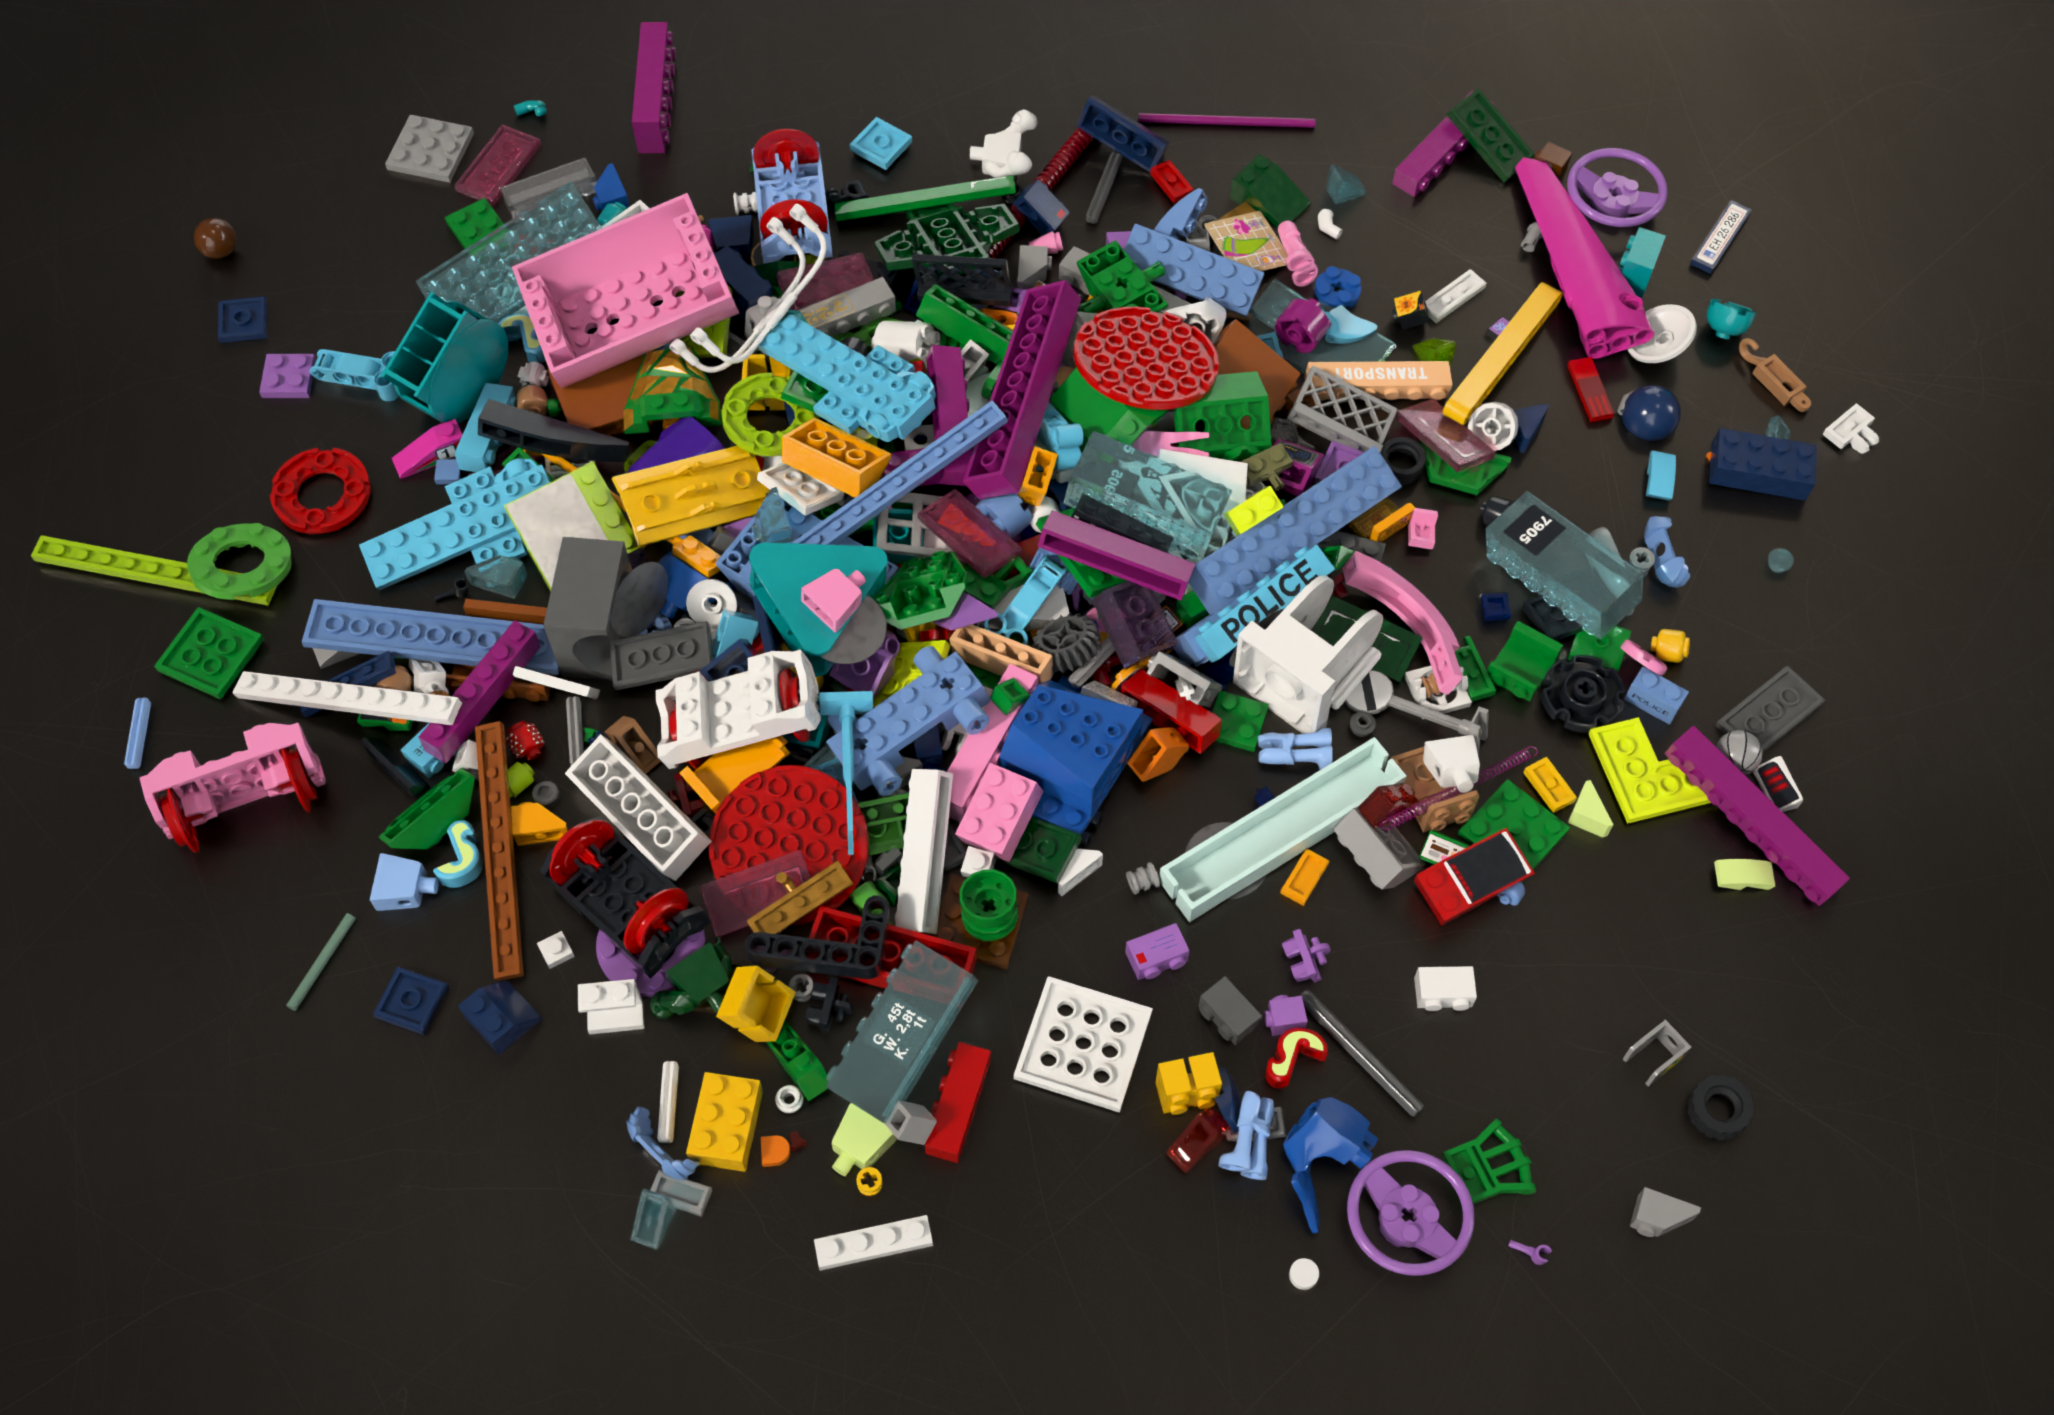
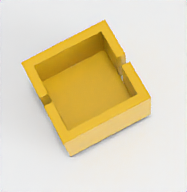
(757, 364)
(756, 1004)
(1180, 1090)

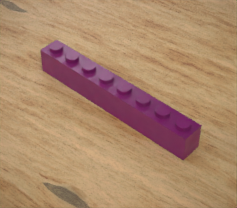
(1756, 816)

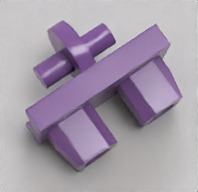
(1308, 967)

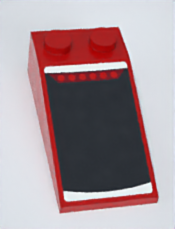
(1473, 876)

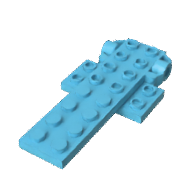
(867, 391)
(471, 523)

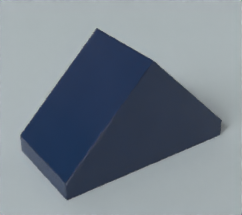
(1529, 423)

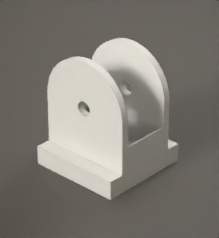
(1295, 666)

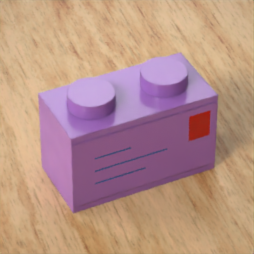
(1157, 952)

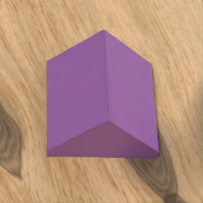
(967, 612)
(868, 674)

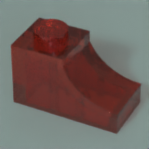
(1198, 1139)

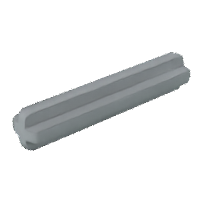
(575, 728)

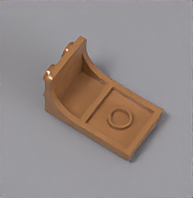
(1440, 814)

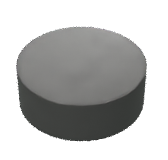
(546, 794)

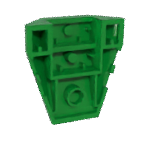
(1095, 412)

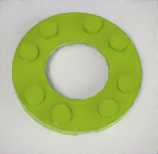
(735, 411)

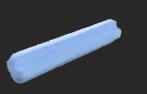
(137, 733)

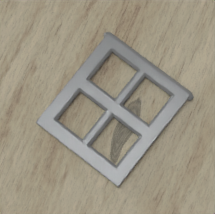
(915, 548)

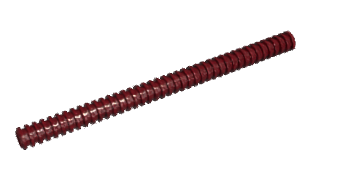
(1050, 176)

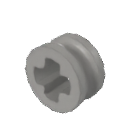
(804, 979)

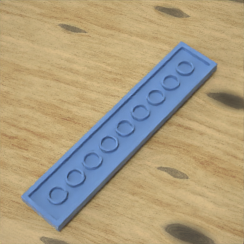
(414, 634)

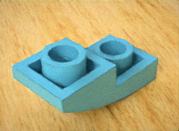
(1661, 475)

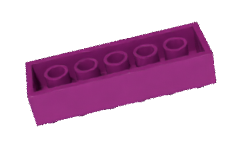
(653, 87)

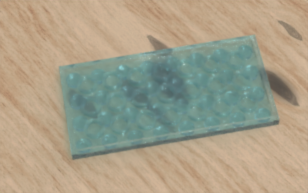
(484, 272)

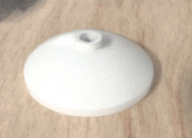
(1673, 332)

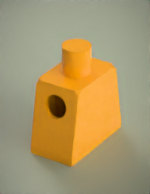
(1036, 483)

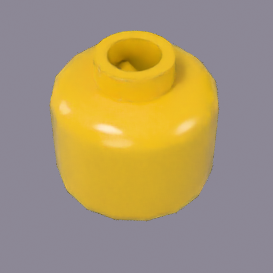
(1670, 645)

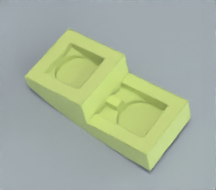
(1744, 872)

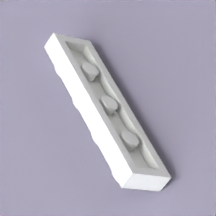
(873, 1242)

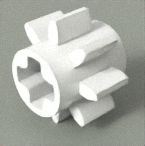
(533, 374)

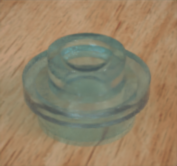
(1779, 565)

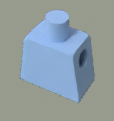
(400, 883)

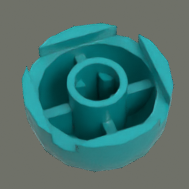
(1729, 318)

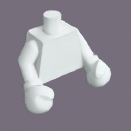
(1002, 150)

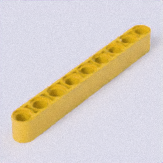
(1502, 353)

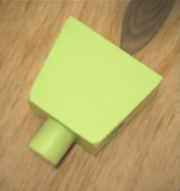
(860, 1140)

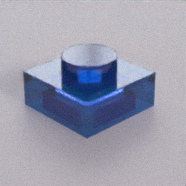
(1495, 606)

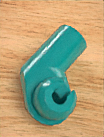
(531, 105)

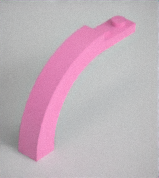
(1413, 609)

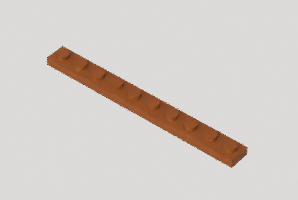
(499, 852)

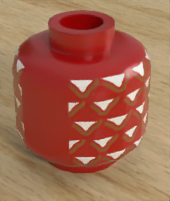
(525, 740)

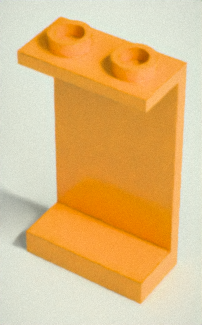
(728, 768)

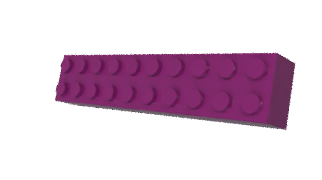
(1024, 389)

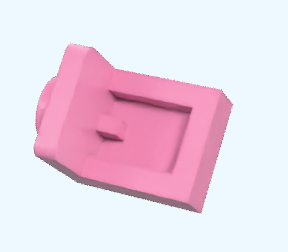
(1422, 528)

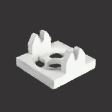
(1414, 683)

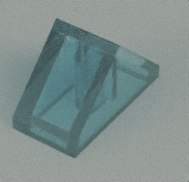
(1343, 185)
(652, 1218)

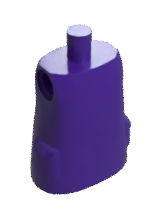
(678, 442)

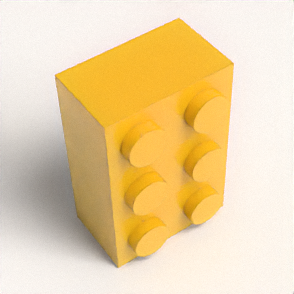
(725, 1121)

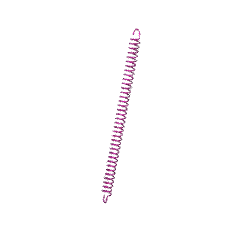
(1456, 788)

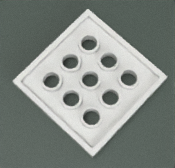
(1083, 1085)

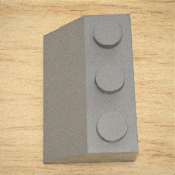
(1380, 851)

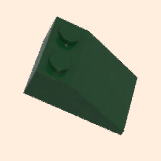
(1269, 191)

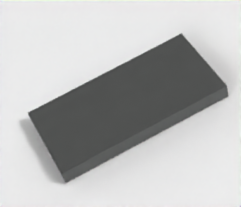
(660, 655)
(1773, 708)

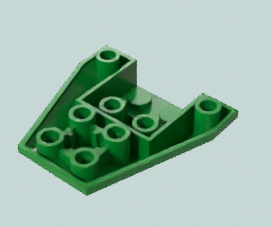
(923, 590)

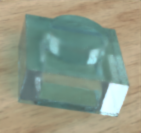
(1777, 428)

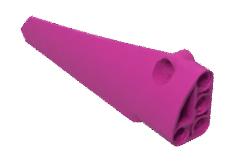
(1592, 284)

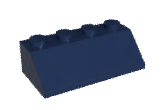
(1122, 133)

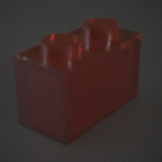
(1386, 802)

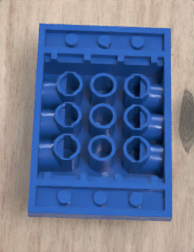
(1072, 750)

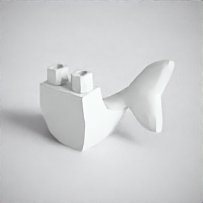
(1205, 315)

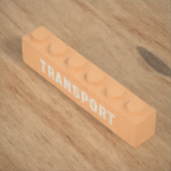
(1388, 379)

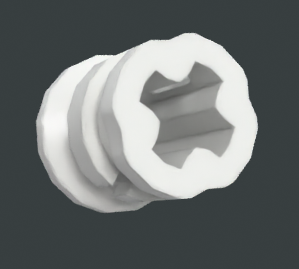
(745, 203)

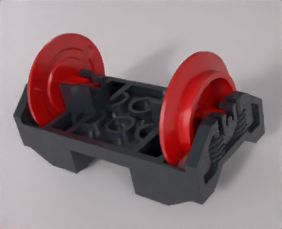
(622, 894)

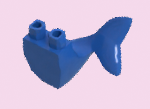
(1330, 1131)

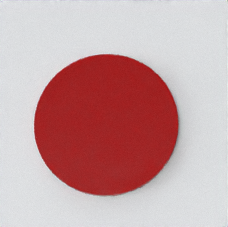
(1145, 358)
(785, 813)

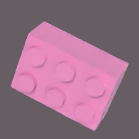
(999, 812)

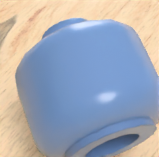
(1512, 895)

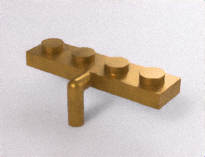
(800, 899)

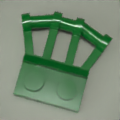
(993, 588)
(1473, 1165)

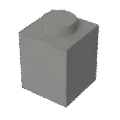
(910, 1122)

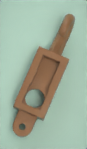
(1773, 374)

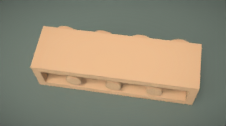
(996, 652)

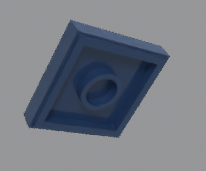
(242, 319)
(410, 1000)

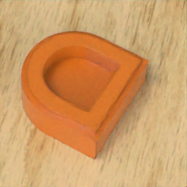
(774, 1150)

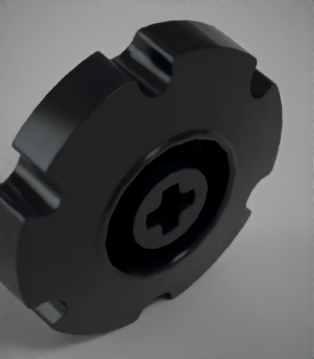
(1583, 693)

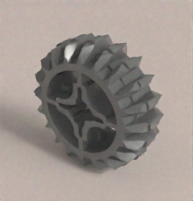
(1069, 641)

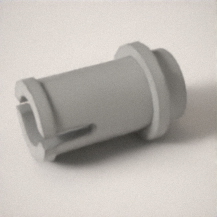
(1531, 238)

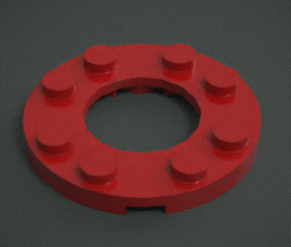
(312, 462)

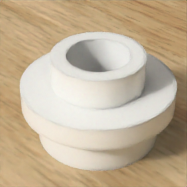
(785, 1092)

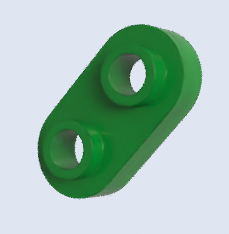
(990, 382)

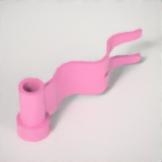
(1153, 441)

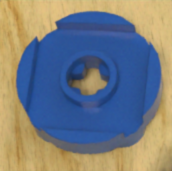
(1339, 278)

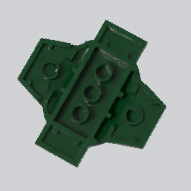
(947, 232)

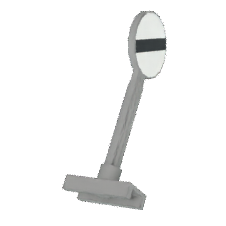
(1377, 693)

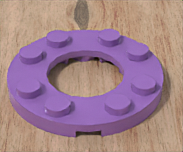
(618, 967)

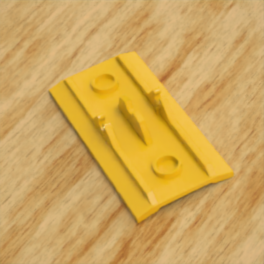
(691, 494)

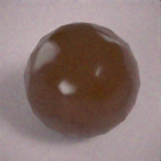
(215, 238)

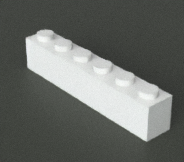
(924, 850)

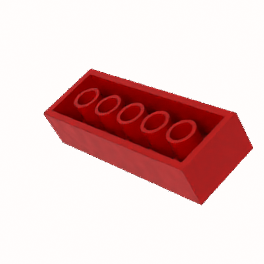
(845, 928)

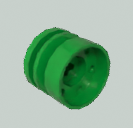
(988, 905)

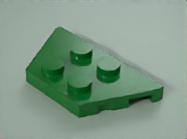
(1469, 480)

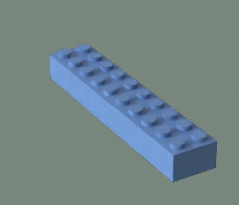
(1298, 524)

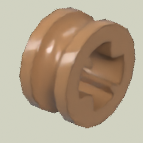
(1430, 685)

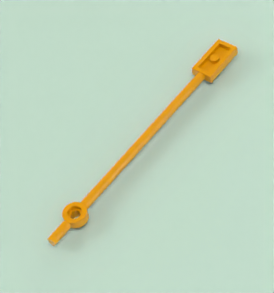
(688, 549)

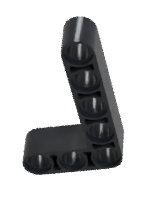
(828, 950)

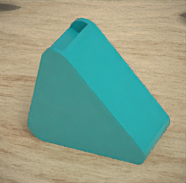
(785, 568)

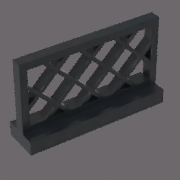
(973, 287)

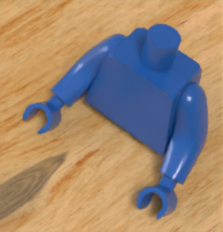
(680, 581)

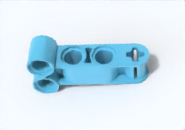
(354, 371)
(1061, 438)
(1029, 599)

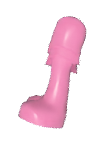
(1298, 257)

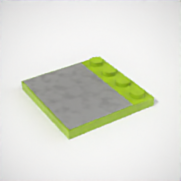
(568, 507)

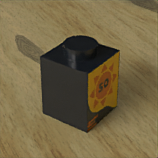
(1411, 310)

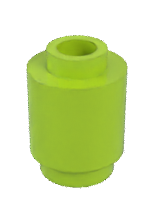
(519, 778)

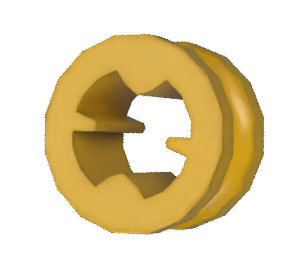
(864, 1189)

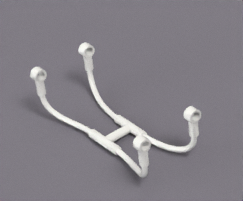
(776, 311)

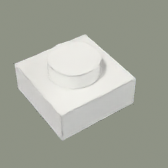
(555, 949)

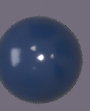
(1651, 412)

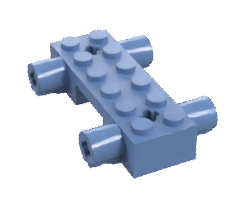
(942, 694)

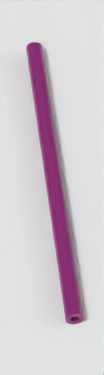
(1226, 120)

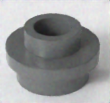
(1362, 730)

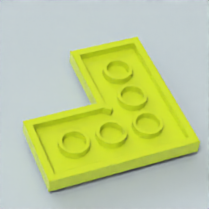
(1637, 778)

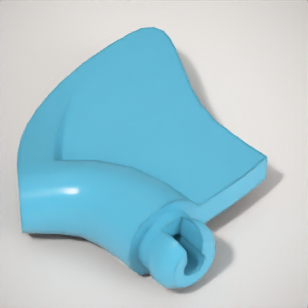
(1347, 327)

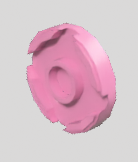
(1644, 657)

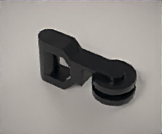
(833, 196)

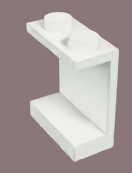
(611, 1006)

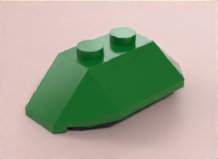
(432, 814)

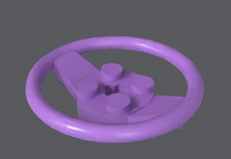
(1614, 194)
(1395, 1200)

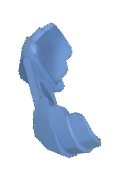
(1668, 567)
(640, 1131)

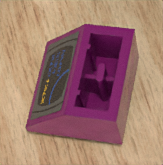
(1304, 468)

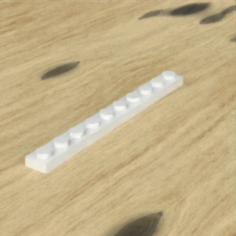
(348, 698)

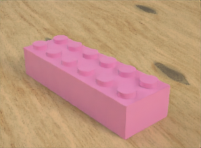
(984, 747)

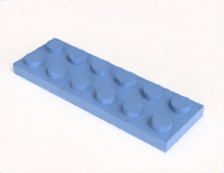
(1195, 270)

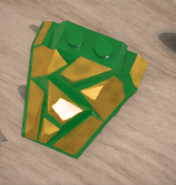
(670, 389)

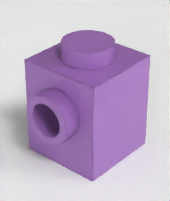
(1284, 1014)

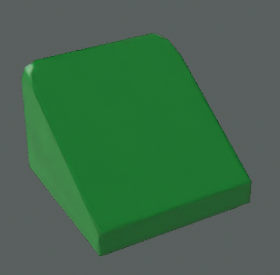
(1009, 696)

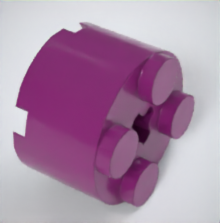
(1302, 324)

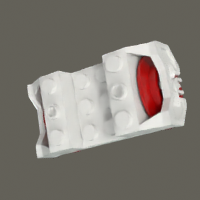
(737, 708)

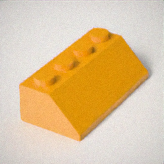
(834, 456)

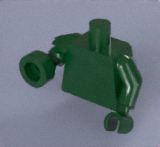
(697, 981)

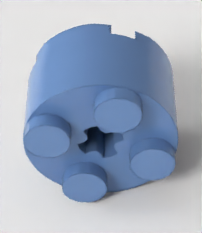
(1006, 513)

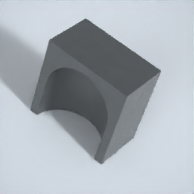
(583, 605)

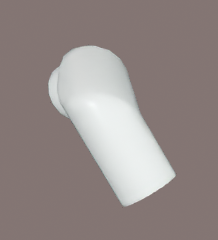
(1326, 224)

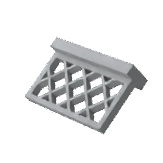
(1329, 427)

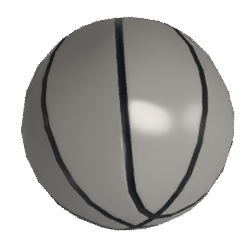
(1741, 749)

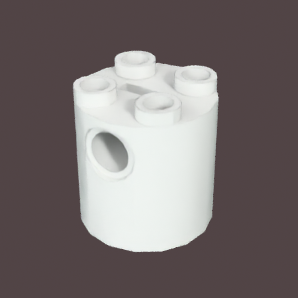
(906, 339)

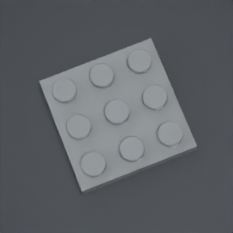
(429, 148)

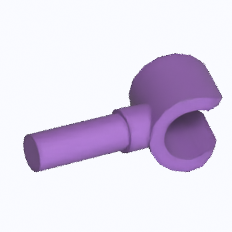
(1533, 1252)

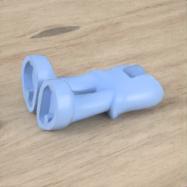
(1279, 748)
(1254, 1118)

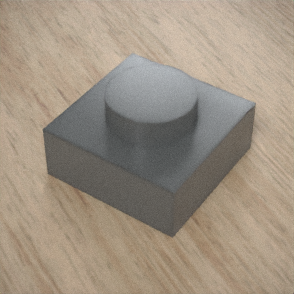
(887, 861)

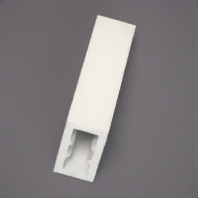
(1226, 472)
(1051, 609)

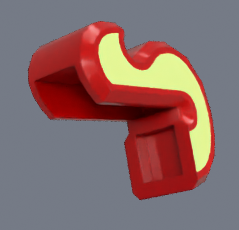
(1289, 1045)

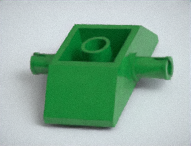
(1118, 282)

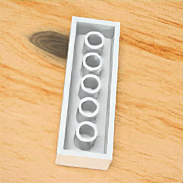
(638, 807)

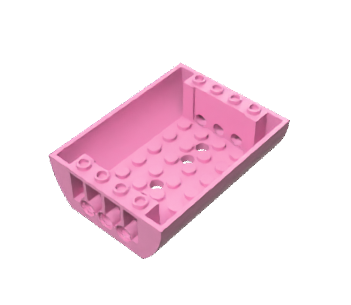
(621, 277)

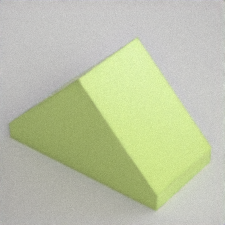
(1590, 812)

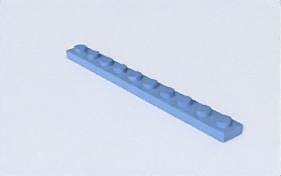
(906, 477)

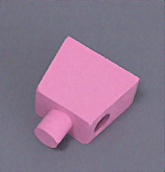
(834, 597)

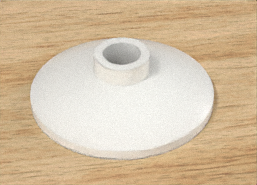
(699, 607)

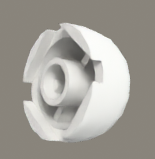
(1494, 424)

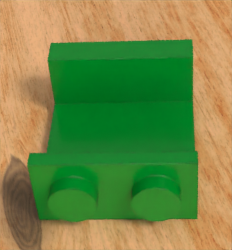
(1524, 661)

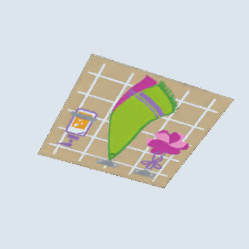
(1248, 241)

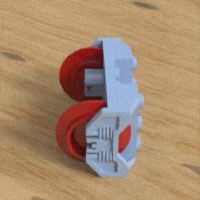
(789, 174)

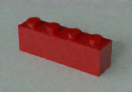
(1168, 709)
(958, 1101)

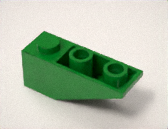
(799, 1062)

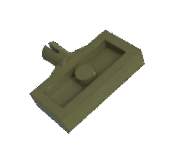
(1268, 466)

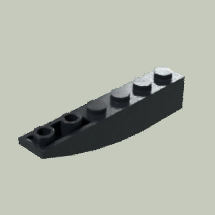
(547, 435)

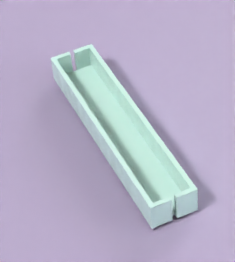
(1276, 830)

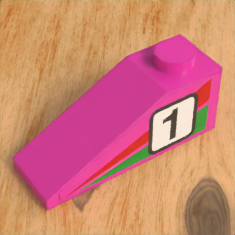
(433, 445)

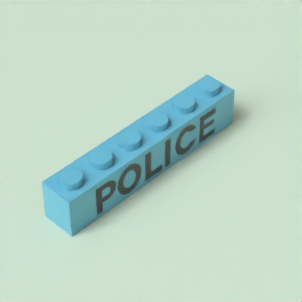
(1270, 596)

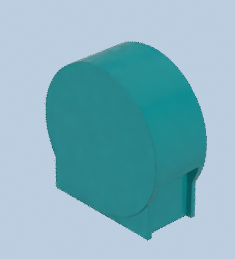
(447, 359)

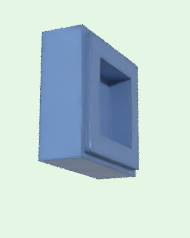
(447, 471)

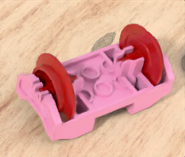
(222, 784)

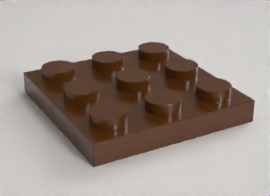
(951, 927)

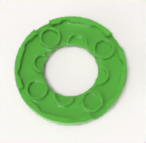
(258, 581)

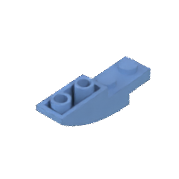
(1183, 216)

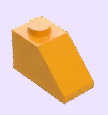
(535, 824)

